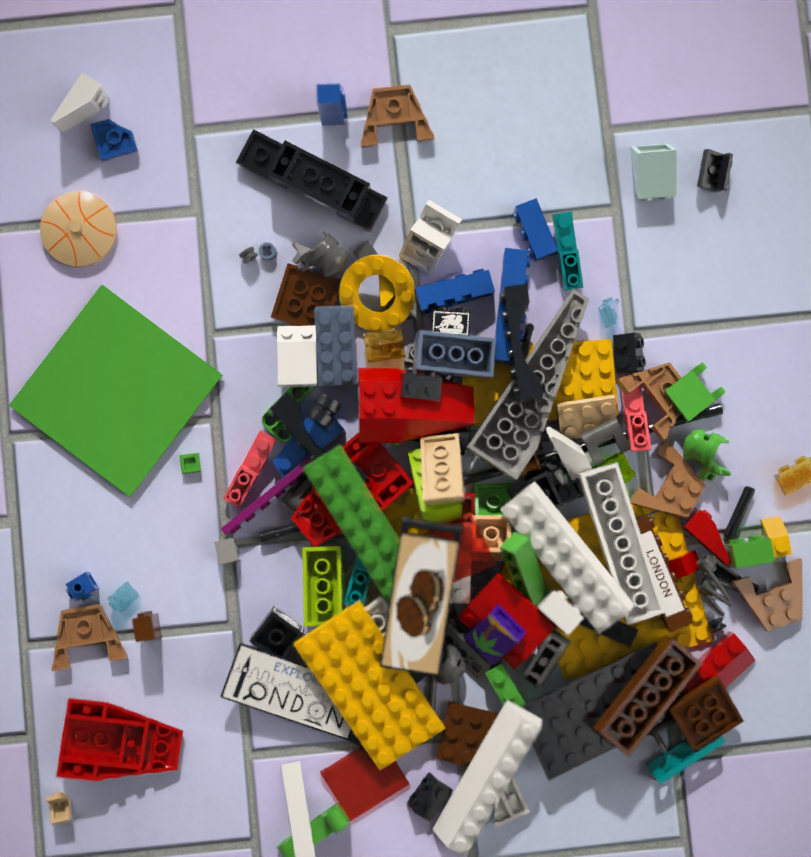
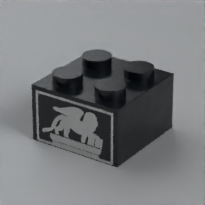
(451, 321)
(277, 633)

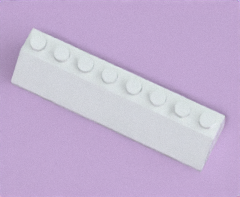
(621, 540)
(486, 777)

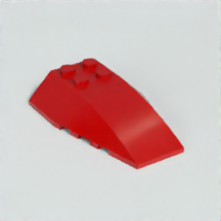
(394, 419)
(385, 482)
(114, 742)

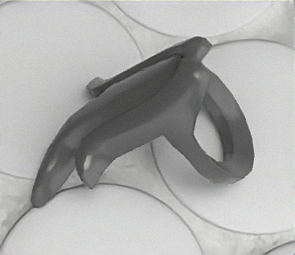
(560, 473)
(655, 733)

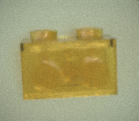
(384, 345)
(795, 476)

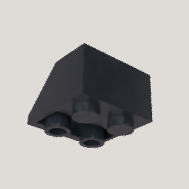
(545, 483)

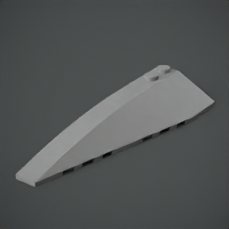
(515, 429)

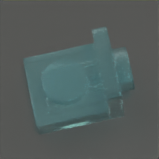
(609, 316)
(123, 597)

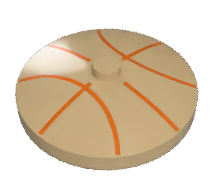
(78, 229)

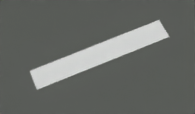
(297, 810)

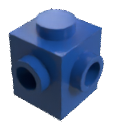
(81, 587)

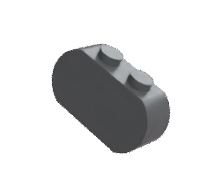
(547, 659)

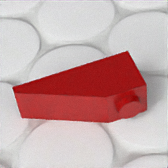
(705, 531)

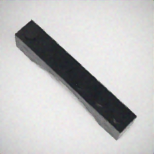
(527, 382)
(290, 414)

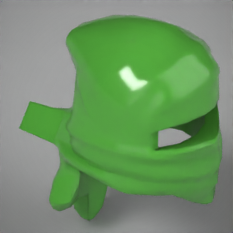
(702, 449)

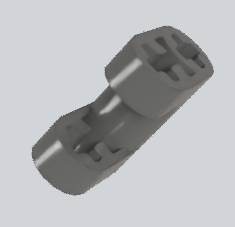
(601, 434)

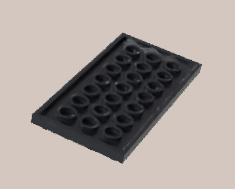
(576, 707)

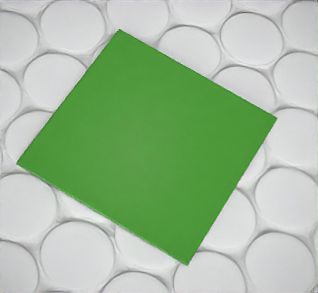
(115, 390)

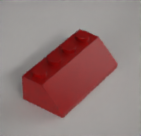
(725, 659)

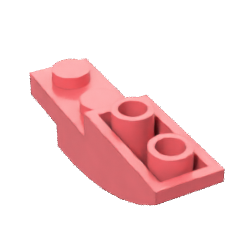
(635, 420)
(250, 469)

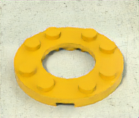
(393, 271)

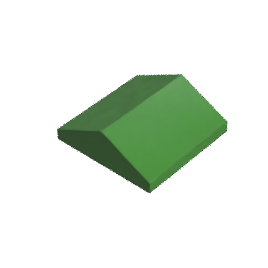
(491, 498)

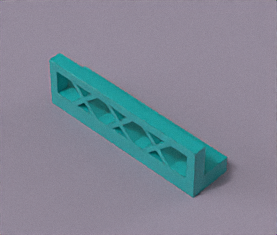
(678, 758)

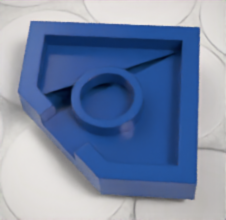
(112, 140)

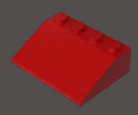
(524, 612)

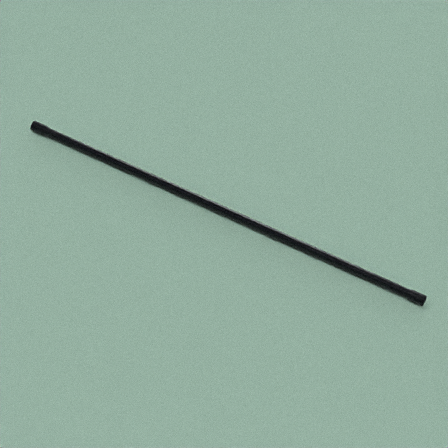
(708, 412)

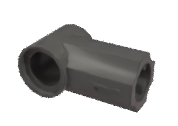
(297, 493)

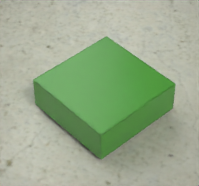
(190, 463)

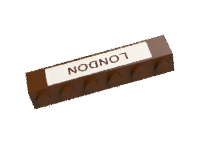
(676, 614)

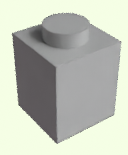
(227, 549)

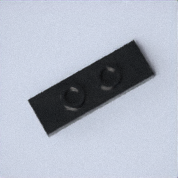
(617, 631)

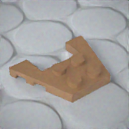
(394, 107)
(655, 382)
(679, 489)
(778, 605)
(84, 627)

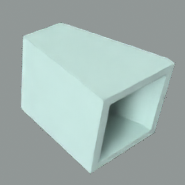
(654, 171)

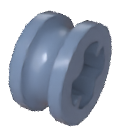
(273, 250)

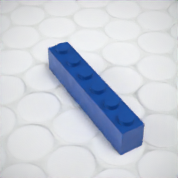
(513, 273)

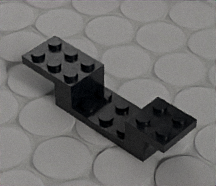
(314, 177)

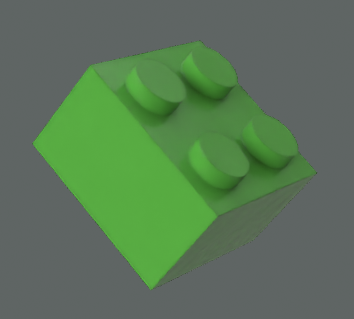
(750, 552)

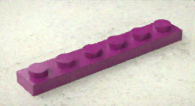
(264, 500)

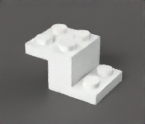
(429, 237)

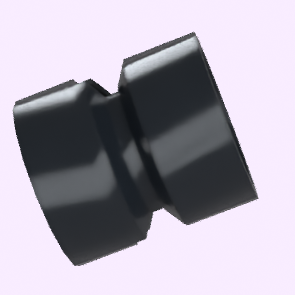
(324, 411)

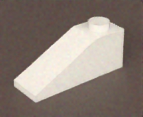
(570, 453)

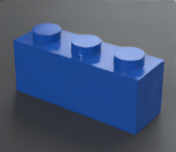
(535, 230)

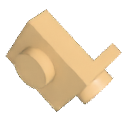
(59, 808)

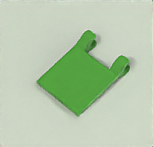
(691, 395)

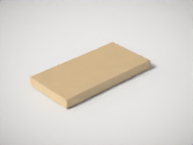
(441, 469)

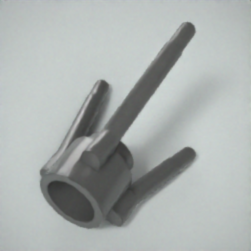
(707, 566)
(708, 587)

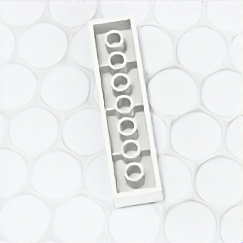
(567, 558)

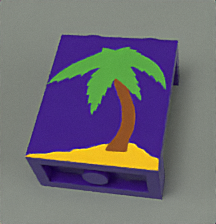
(495, 634)

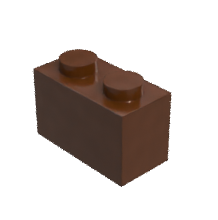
(146, 626)

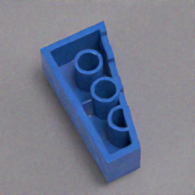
(331, 104)
(454, 291)
(293, 455)

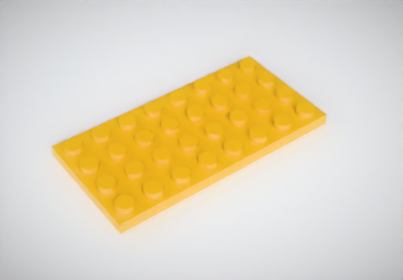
(586, 376)
(376, 702)

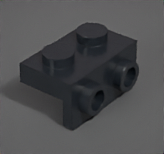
(715, 171)
(629, 352)
(420, 386)
(429, 797)

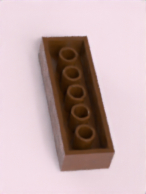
(647, 695)

